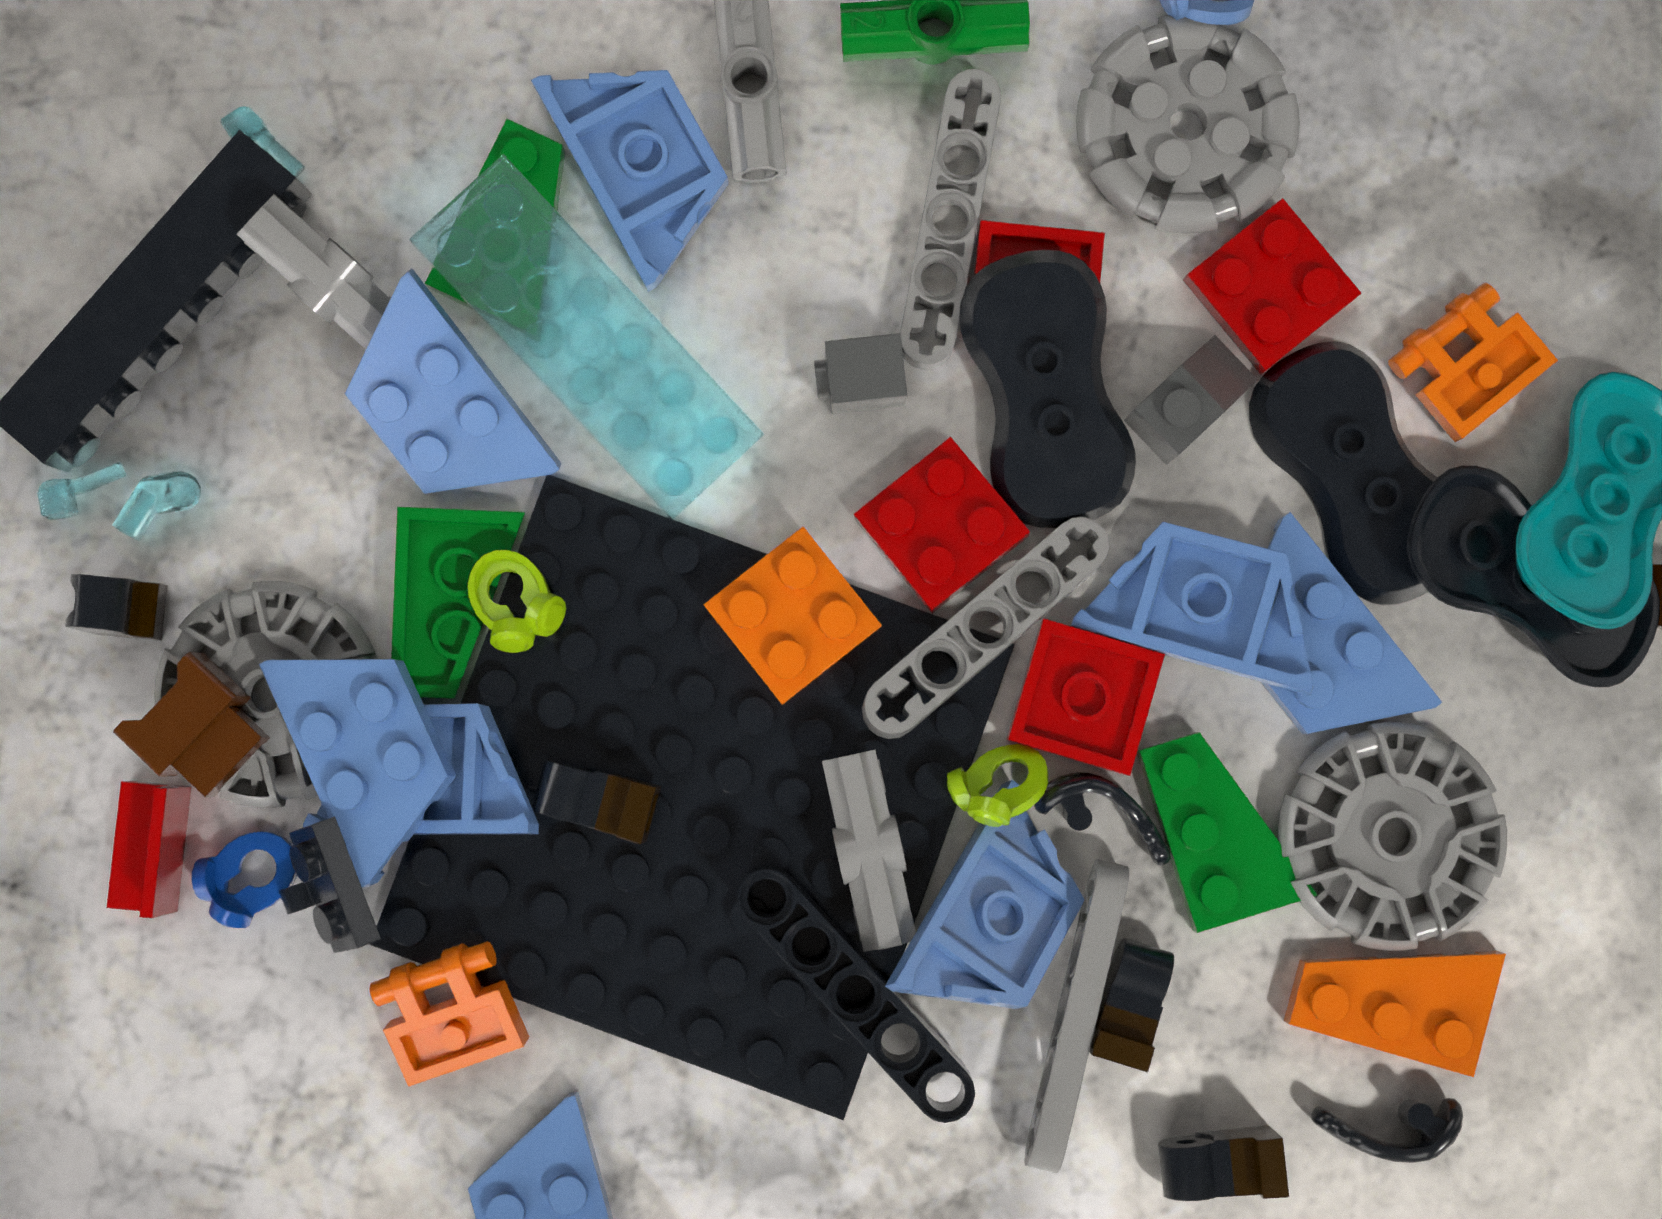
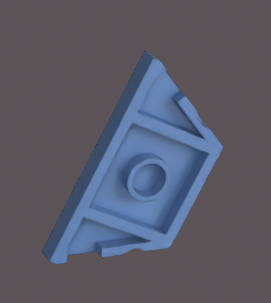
(639, 159)
(440, 400)
(1208, 606)
(1351, 657)
(363, 750)
(486, 788)
(993, 920)
(546, 1173)

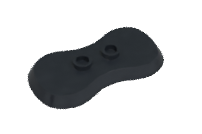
(1038, 341)
(1335, 431)
(1466, 558)

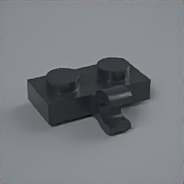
(331, 885)

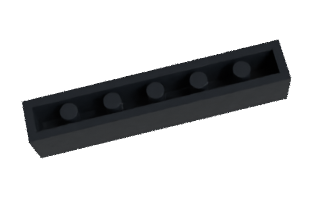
(146, 308)

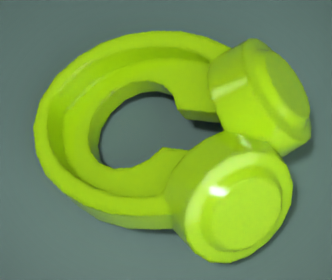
(543, 612)
(1007, 803)

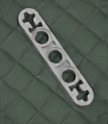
(954, 189)
(1004, 601)
(1076, 1016)

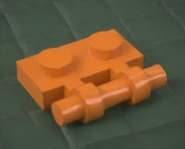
(1486, 375)
(455, 1031)

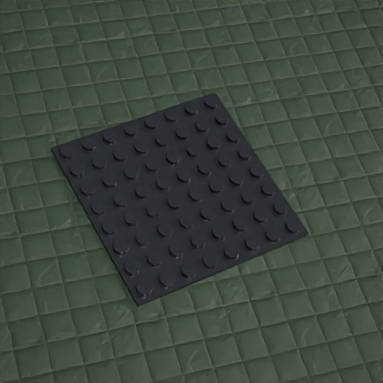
(660, 694)

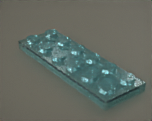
(586, 337)

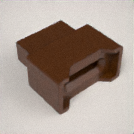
(196, 728)

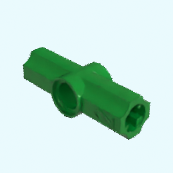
(892, 32)

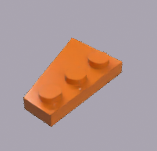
(1405, 1006)

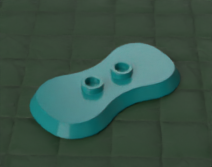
(1595, 529)

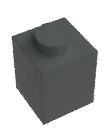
(862, 373)

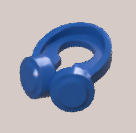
(213, 874)

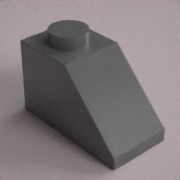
(1190, 400)

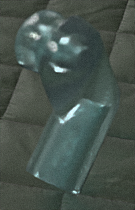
(157, 495)

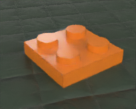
(792, 615)

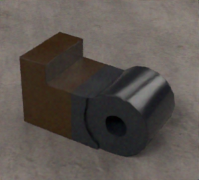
(117, 607)
(597, 800)
(1132, 1004)
(1224, 1164)

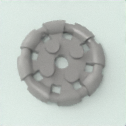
(1211, 95)
(279, 610)
(1354, 829)

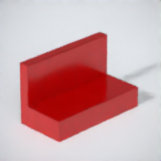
(149, 848)

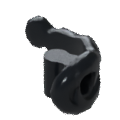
(1069, 792)
(1435, 1132)

